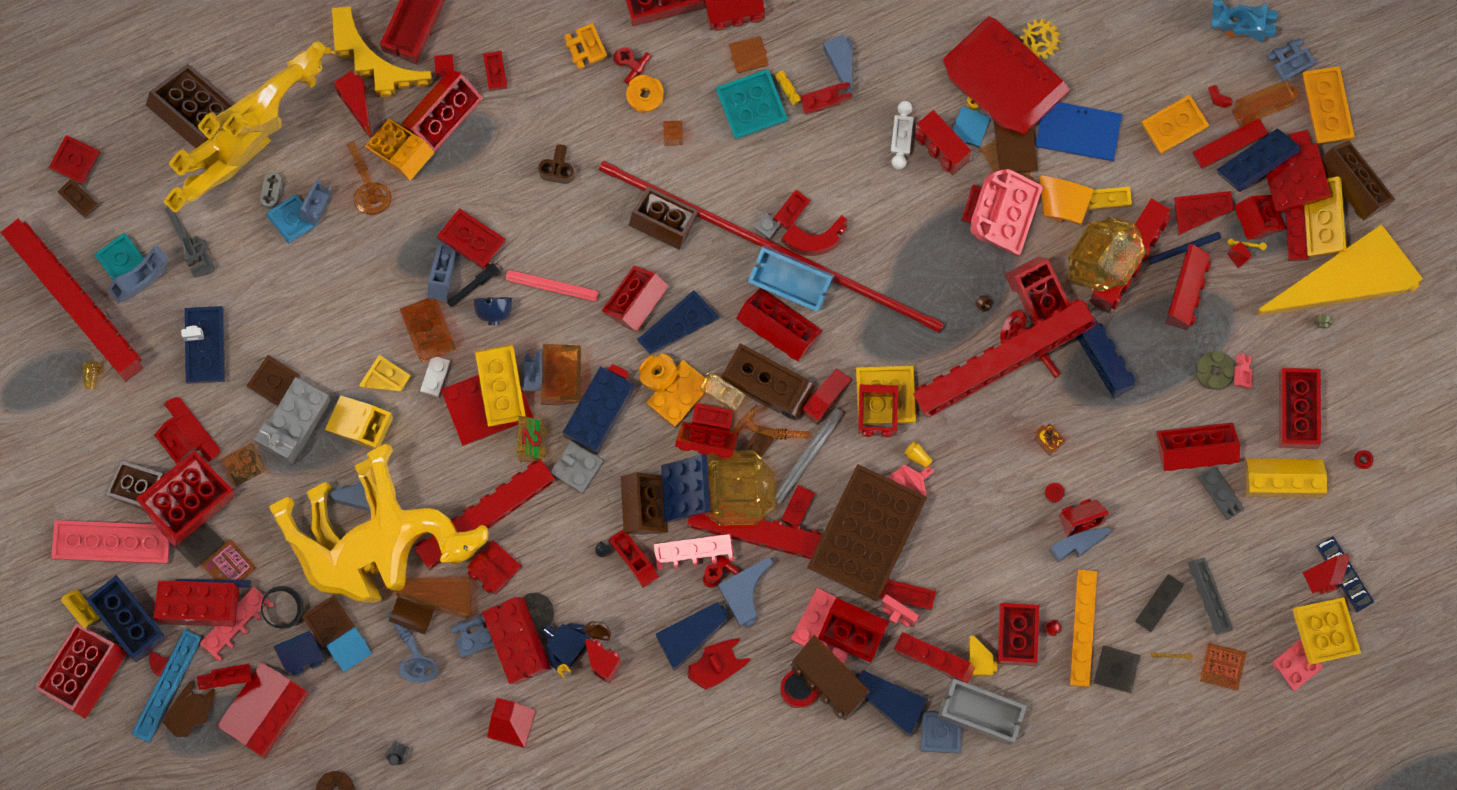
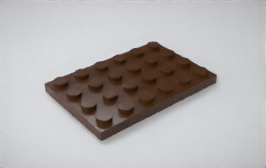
(867, 532)

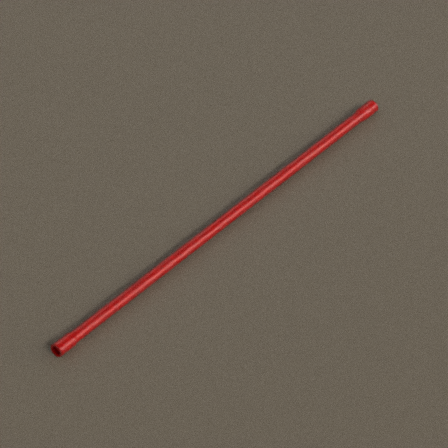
(927, 321)

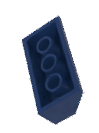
(1106, 361)

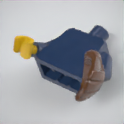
(569, 642)

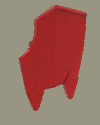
(716, 664)

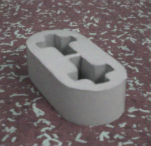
(266, 190)

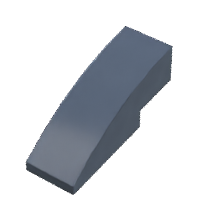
(1078, 543)

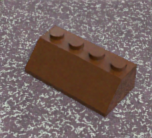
(1359, 182)

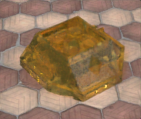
(1106, 255)
(744, 504)

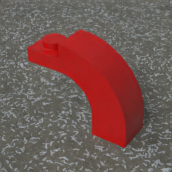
(814, 245)

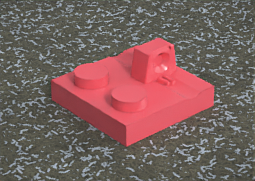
(898, 611)

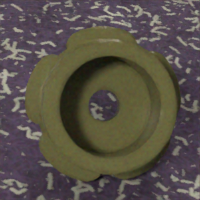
(1323, 321)

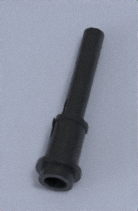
(481, 279)

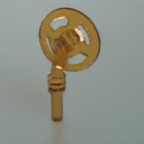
(371, 187)
(748, 423)

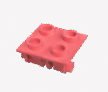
(1295, 666)

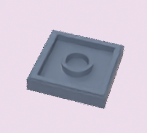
(939, 735)

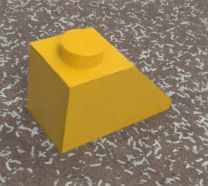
(981, 659)

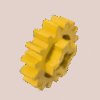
(1044, 32)

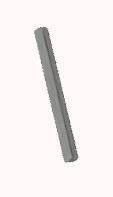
(808, 455)

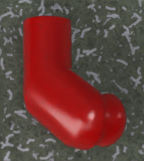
(1218, 99)

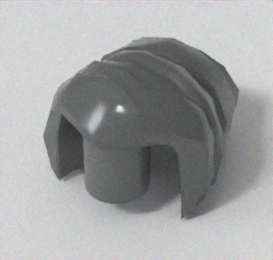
(397, 754)

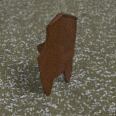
(188, 711)

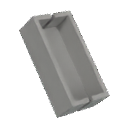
(981, 712)

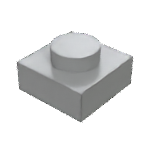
(767, 226)

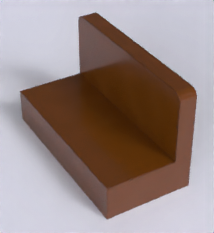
(411, 614)

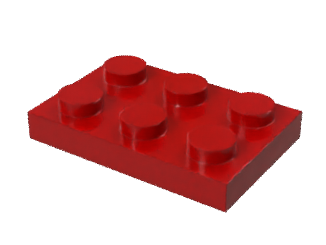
(471, 238)

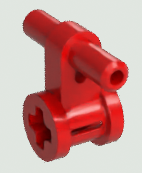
(636, 67)
(716, 570)

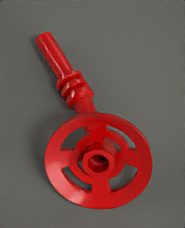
(1015, 327)

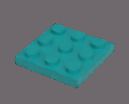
(751, 104)

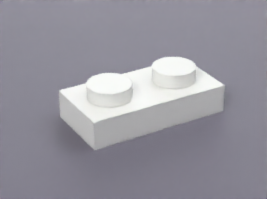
(435, 376)

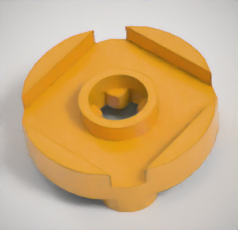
(642, 104)
(662, 380)

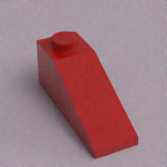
(826, 396)
(633, 558)

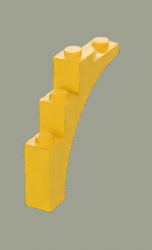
(386, 76)

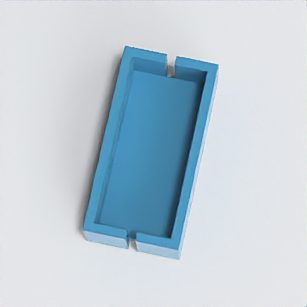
(791, 278)

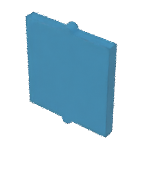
(971, 126)
(349, 649)

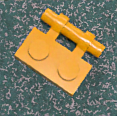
(591, 44)

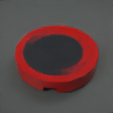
(795, 691)

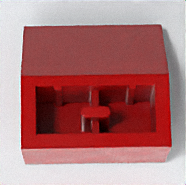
(602, 662)

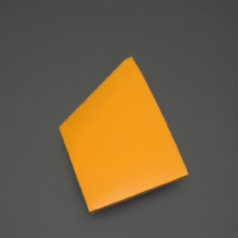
(1064, 199)

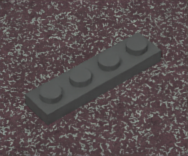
(1210, 596)

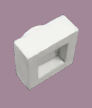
(192, 333)

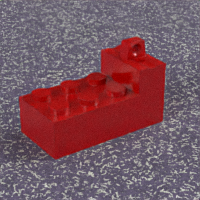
(1037, 288)

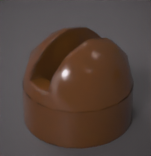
(983, 303)

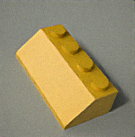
(1285, 478)

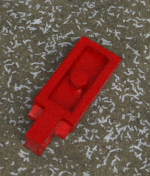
(225, 676)

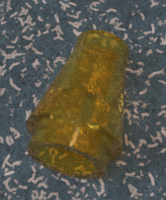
(90, 374)

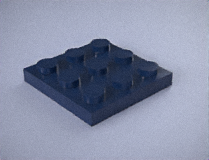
(685, 488)

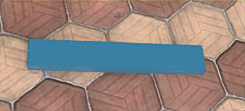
(167, 685)

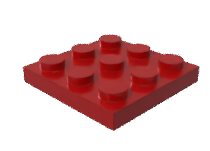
(1299, 180)
(706, 440)

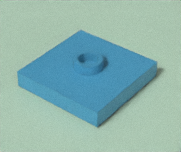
(286, 220)

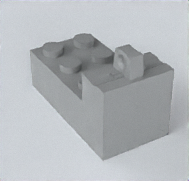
(293, 421)

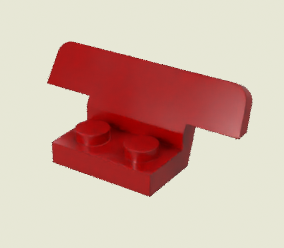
(184, 433)

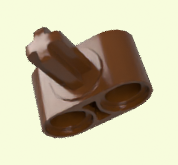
(557, 165)

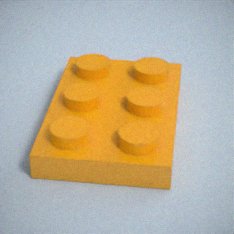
(1175, 124)
(679, 397)

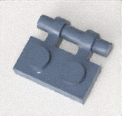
(1293, 65)
(474, 642)

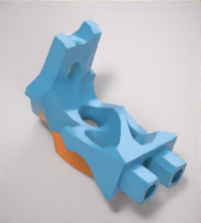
(1251, 20)

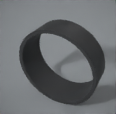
(296, 596)

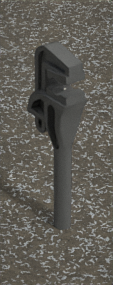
(193, 250)

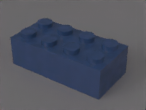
(598, 410)
(126, 618)

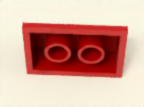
(733, 13)
(635, 298)
(853, 630)

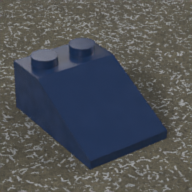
(300, 654)

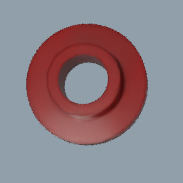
(1369, 459)

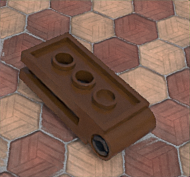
(783, 392)

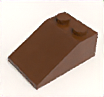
(131, 482)

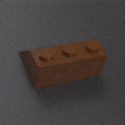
(663, 218)
(642, 504)

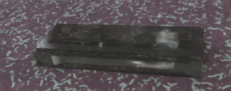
(1159, 603)

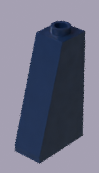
(689, 634)
(893, 702)

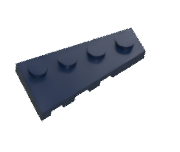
(679, 322)

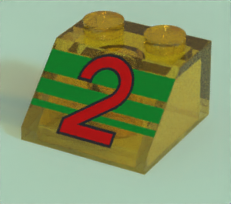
(530, 439)

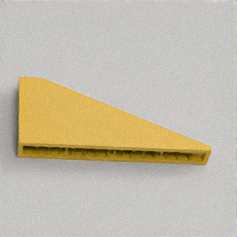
(1365, 271)

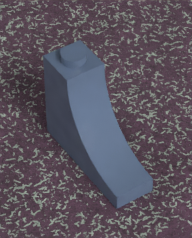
(739, 592)

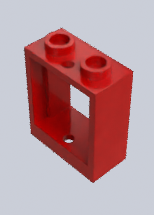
(878, 391)

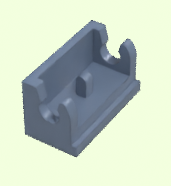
(315, 203)
(532, 371)

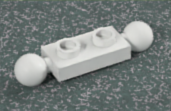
(902, 135)

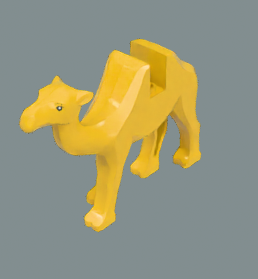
(240, 130)
(374, 546)

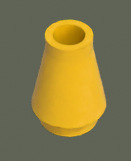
(917, 454)

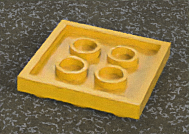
(879, 409)
(1326, 631)

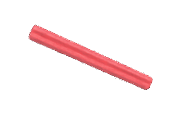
(552, 285)

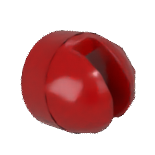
(1053, 627)

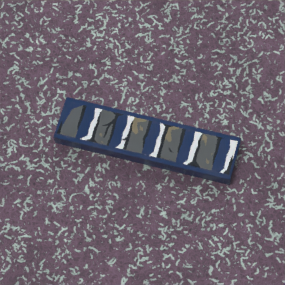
(1351, 583)

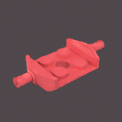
(911, 478)

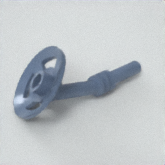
(419, 664)

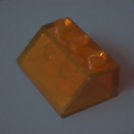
(560, 374)

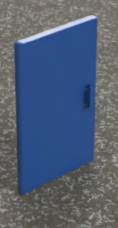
(1080, 132)

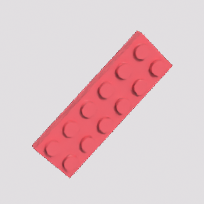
(109, 542)

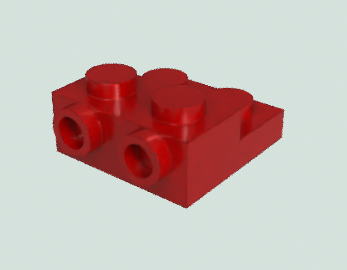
(493, 568)

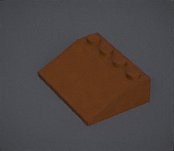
(185, 101)
(829, 678)

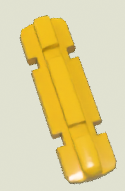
(787, 87)

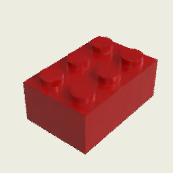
(942, 143)
(1018, 634)

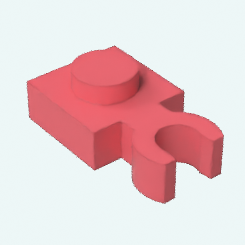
(1243, 374)

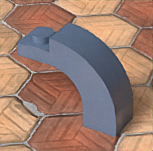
(141, 277)

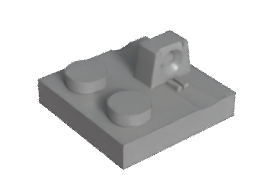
(576, 467)

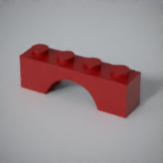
(932, 656)

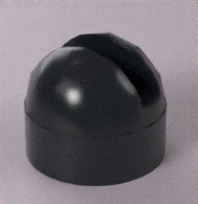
(602, 550)

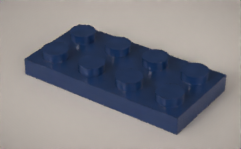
(1258, 160)
(205, 357)

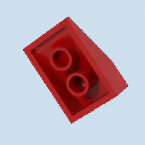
(352, 93)
(1083, 517)

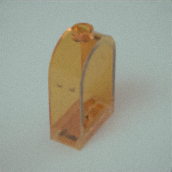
(1264, 102)

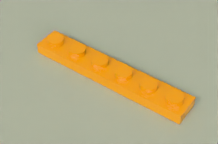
(1083, 628)

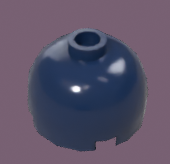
(493, 309)

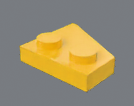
(385, 376)

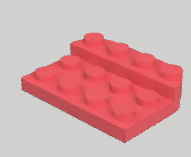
(1005, 210)

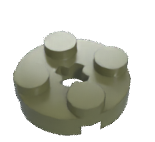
(1213, 381)

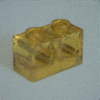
(722, 391)

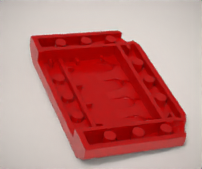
(1004, 77)

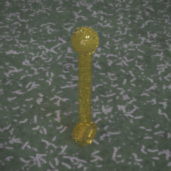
(1188, 656)

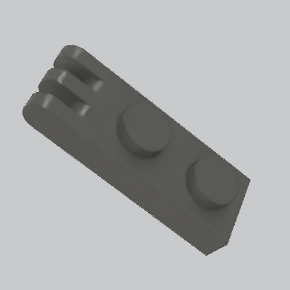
(1220, 492)

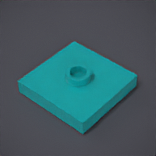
(119, 256)

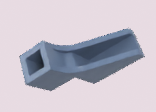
(351, 496)

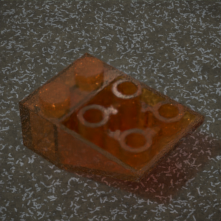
(427, 329)

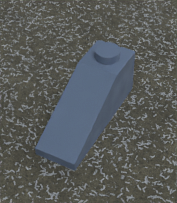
(840, 57)
(441, 272)

